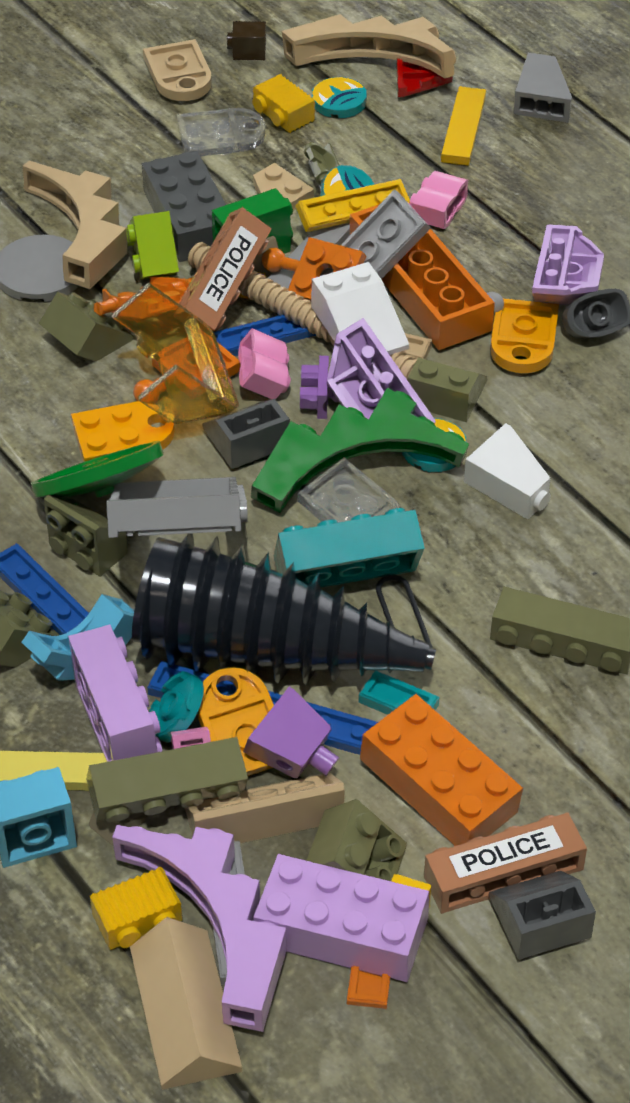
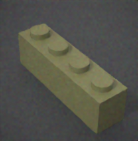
(562, 630)
(166, 779)

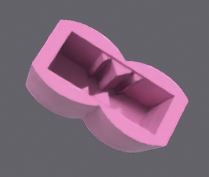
(440, 198)
(263, 364)

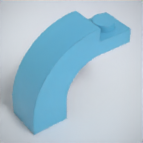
(54, 651)

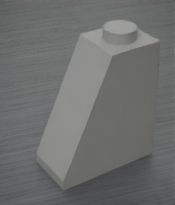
(542, 90)

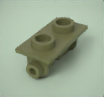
(321, 160)

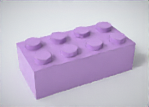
(112, 696)
(345, 916)

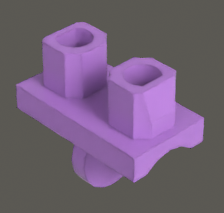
(317, 392)

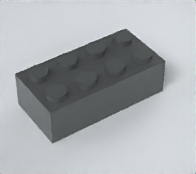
(189, 194)

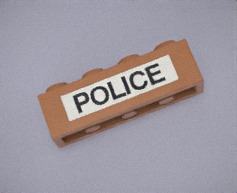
(225, 267)
(519, 853)

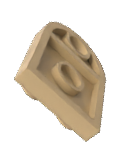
(178, 67)

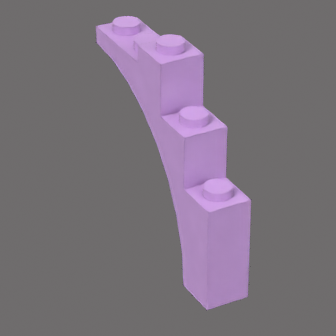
(202, 871)

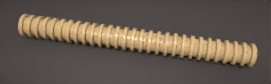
(286, 302)

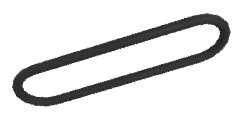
(412, 600)

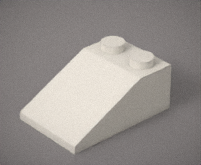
(357, 294)

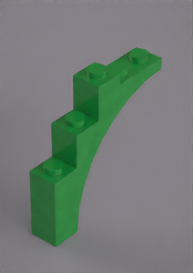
(348, 434)

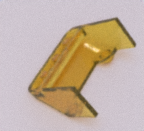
(188, 355)

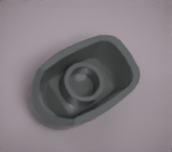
(597, 314)

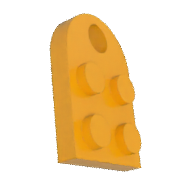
(525, 331)
(118, 428)
(237, 713)

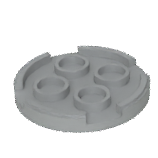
(34, 268)

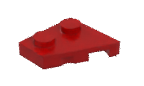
(415, 78)

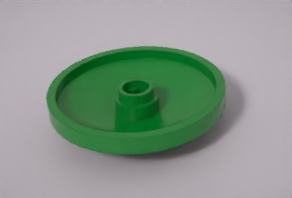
(100, 473)

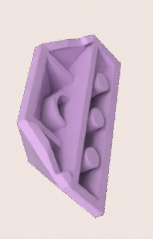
(566, 266)
(364, 370)

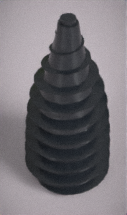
(255, 616)

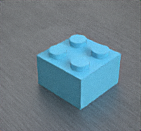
(35, 817)

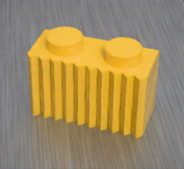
(284, 103)
(134, 907)

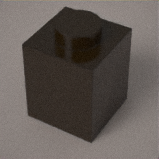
(247, 40)

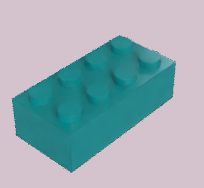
(352, 549)

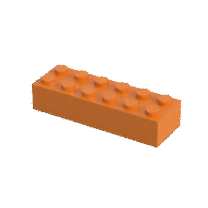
(437, 290)

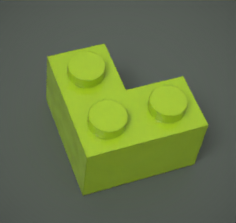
(154, 245)

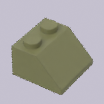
(446, 389)

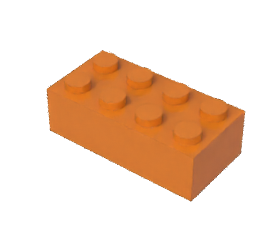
(440, 772)

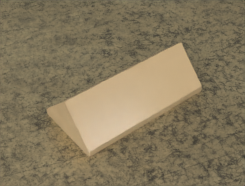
(270, 808)
(183, 1004)

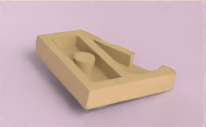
(285, 182)

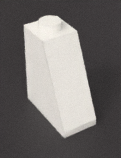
(508, 473)

